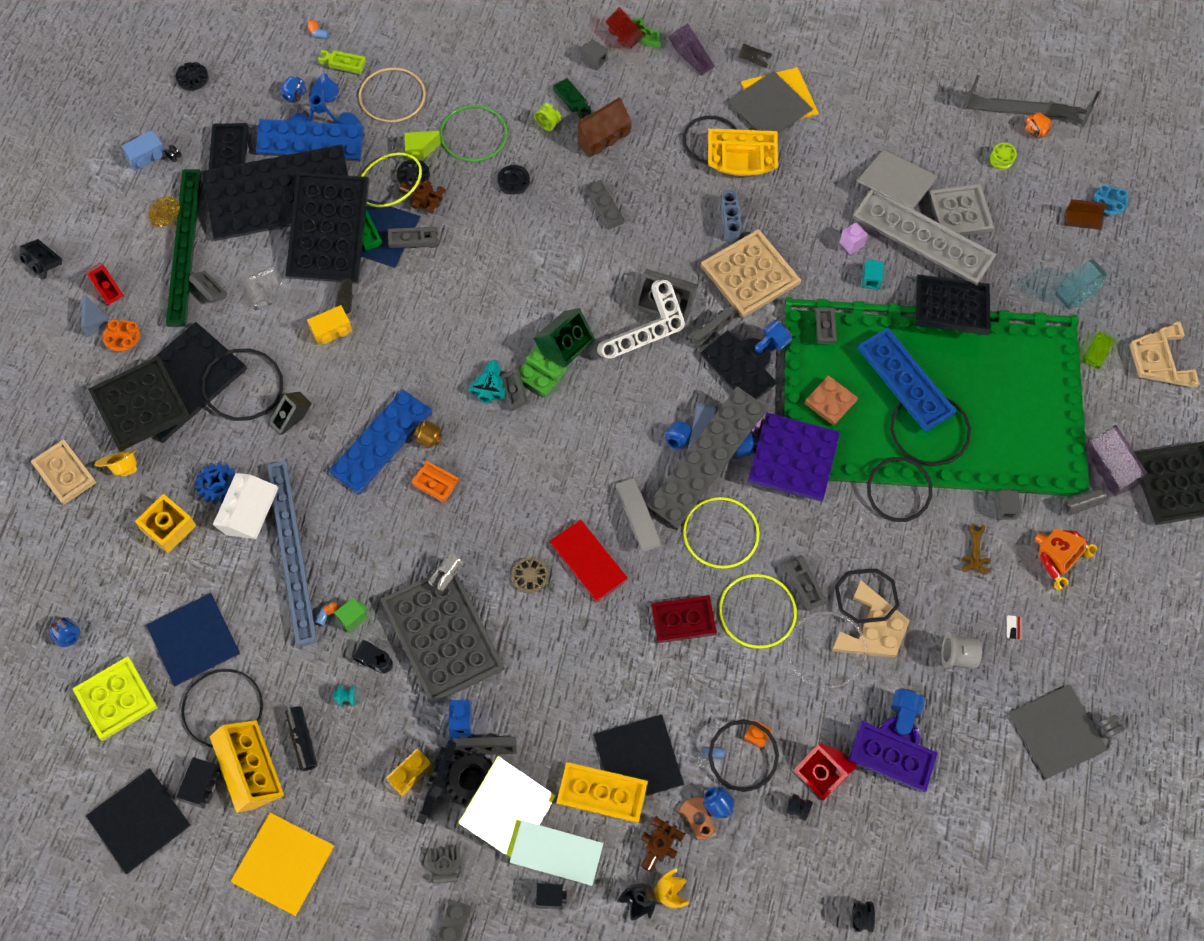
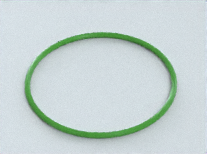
(473, 106)

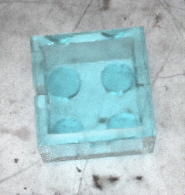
(1081, 284)

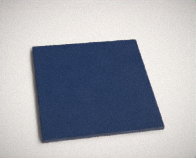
(384, 219)
(193, 639)

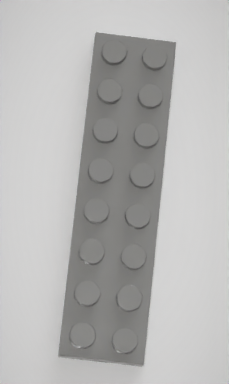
(925, 236)

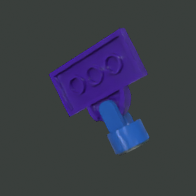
(895, 746)

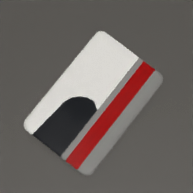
(1014, 627)

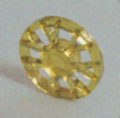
(164, 211)

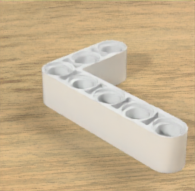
(648, 329)

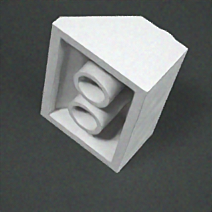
(245, 506)

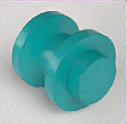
(345, 695)

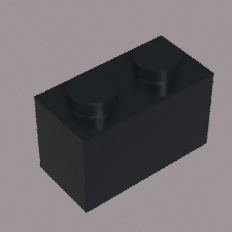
(198, 783)

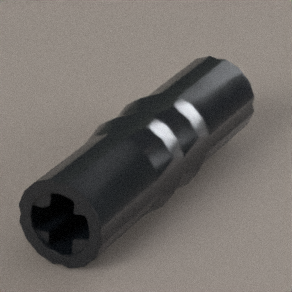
(301, 738)

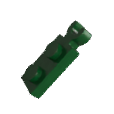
(572, 97)

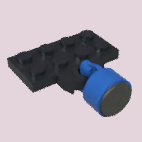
(746, 361)

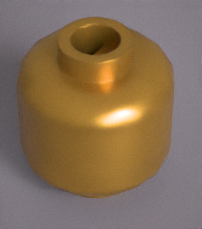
(428, 434)

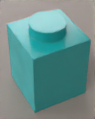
(872, 274)

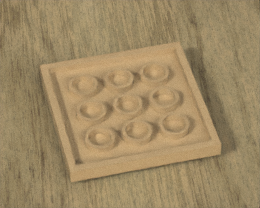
(750, 273)

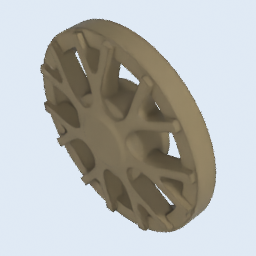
(530, 575)

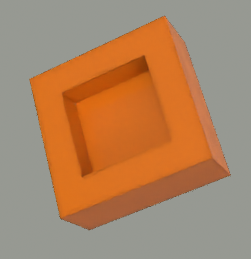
(756, 735)

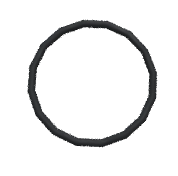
(692, 123)
(872, 501)
(712, 762)

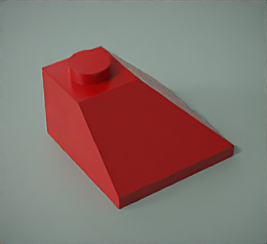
(824, 769)

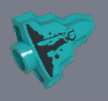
(489, 384)

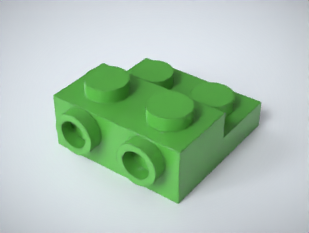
(541, 373)

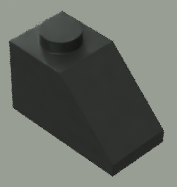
(289, 411)

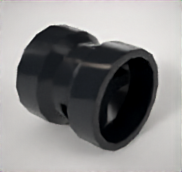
(794, 805)

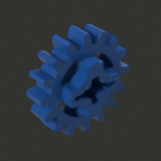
(216, 482)

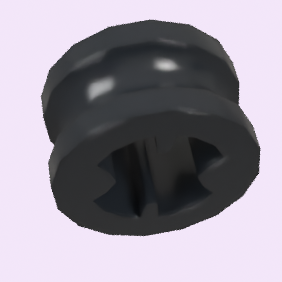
(172, 153)

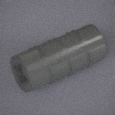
(1083, 501)

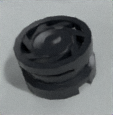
(863, 916)

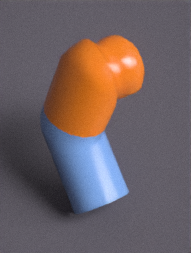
(316, 31)
(325, 612)

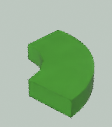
(651, 37)

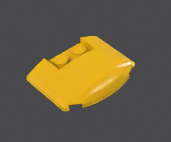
(742, 151)

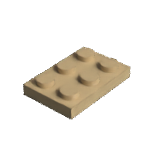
(63, 472)

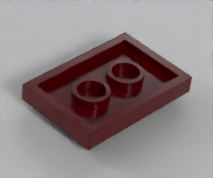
(683, 619)

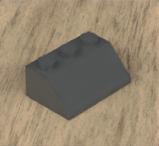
(684, 291)

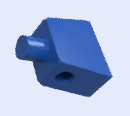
(460, 718)

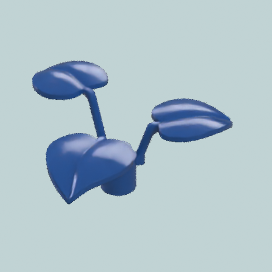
(325, 90)

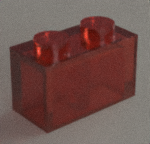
(625, 28)

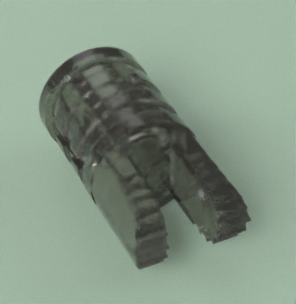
(751, 54)
(345, 295)

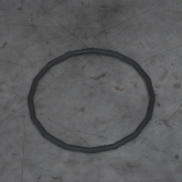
(254, 416)
(926, 462)

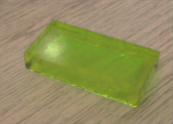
(1098, 350)

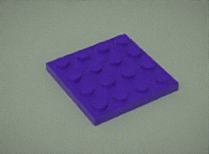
(794, 457)

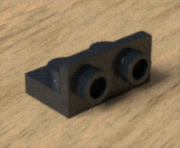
(39, 257)

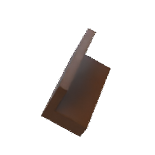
(1084, 214)

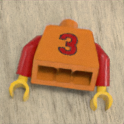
(1061, 551)

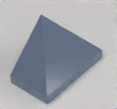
(91, 317)

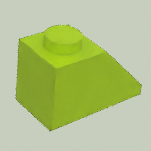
(421, 143)

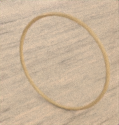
(397, 120)

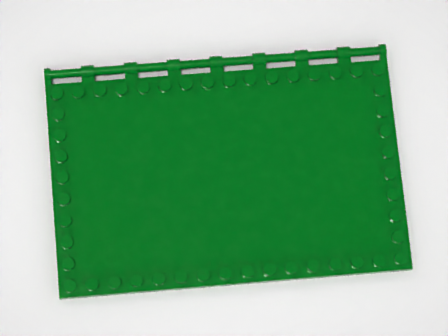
(1013, 386)

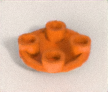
(121, 335)

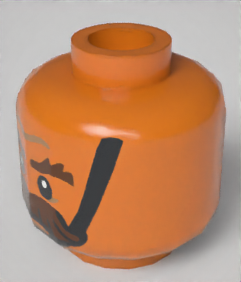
(1038, 125)

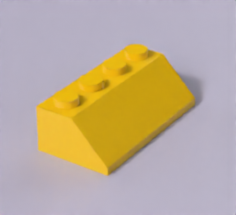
(246, 765)

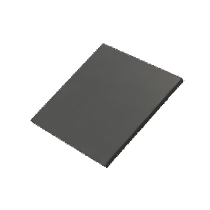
(770, 104)
(1057, 732)

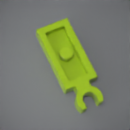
(343, 61)

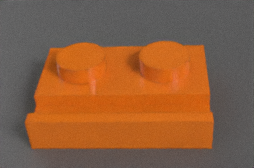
(435, 481)

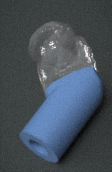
(703, 760)

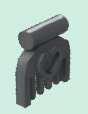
(444, 867)

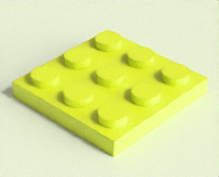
(115, 698)

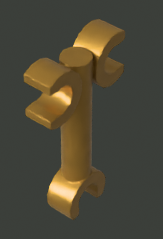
(974, 561)

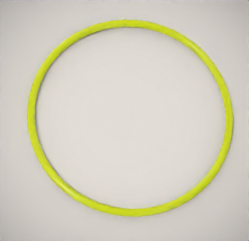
(399, 200)
(719, 566)
(758, 646)

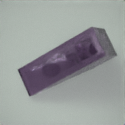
(690, 49)

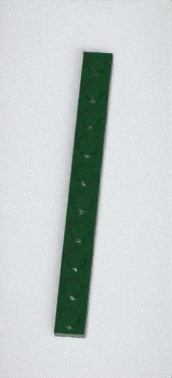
(183, 248)

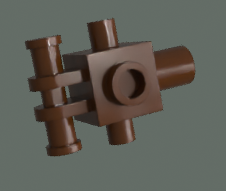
(423, 195)
(660, 844)

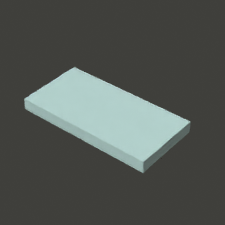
(556, 853)

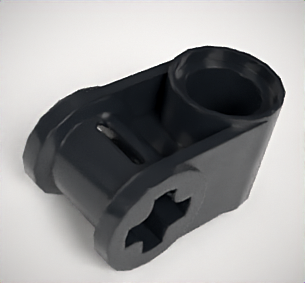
(370, 656)

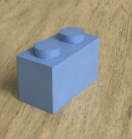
(143, 150)

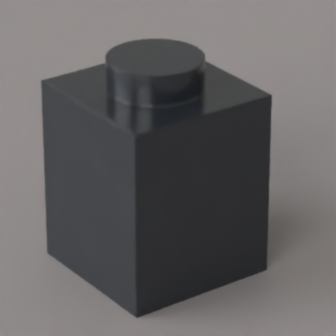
(550, 896)

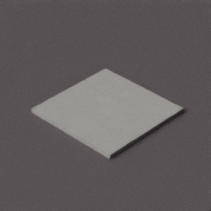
(897, 179)

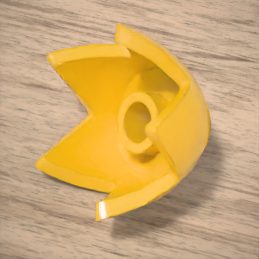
(667, 890)

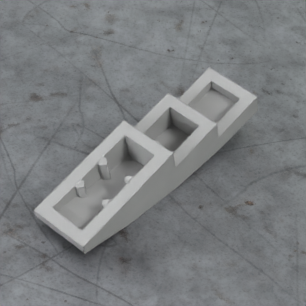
(638, 515)

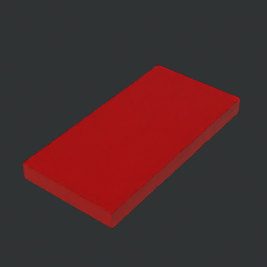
(588, 560)

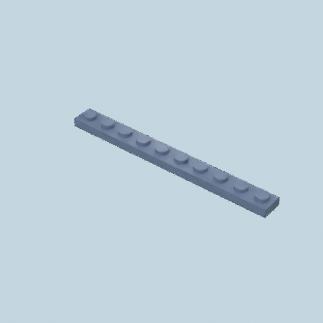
(292, 555)

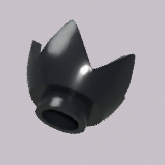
(641, 900)

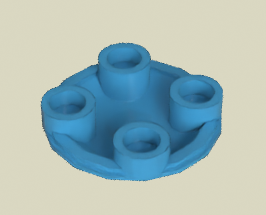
(1115, 198)

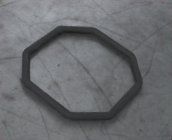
(870, 619)

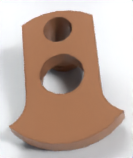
(694, 806)

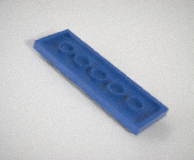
(291, 137)
(906, 380)
(380, 441)

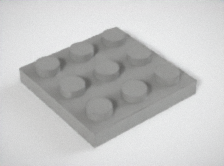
(962, 209)

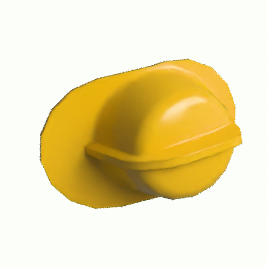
(119, 463)

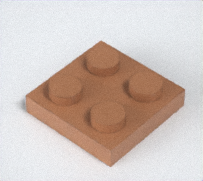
(831, 400)

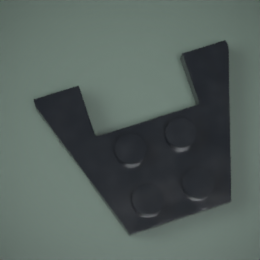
(436, 779)

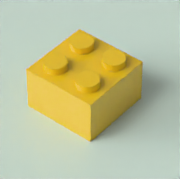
(165, 523)

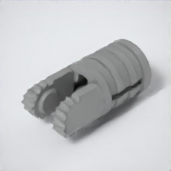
(446, 572)

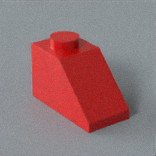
(104, 283)

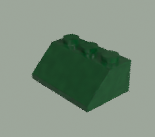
(565, 337)

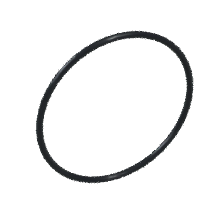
(199, 679)

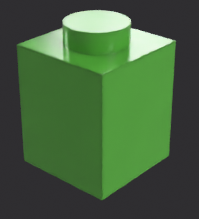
(351, 614)

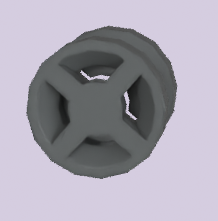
(1111, 726)

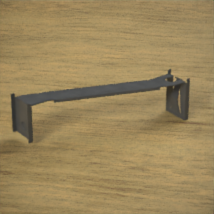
(1027, 107)

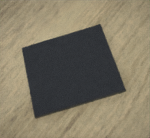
(641, 752)
(138, 821)

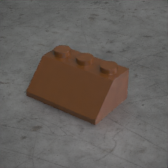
(604, 127)

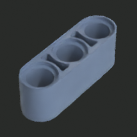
(730, 215)
(703, 416)

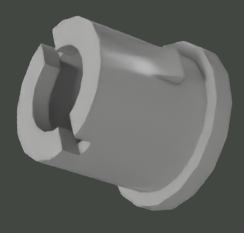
(960, 651)

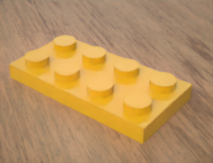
(602, 792)

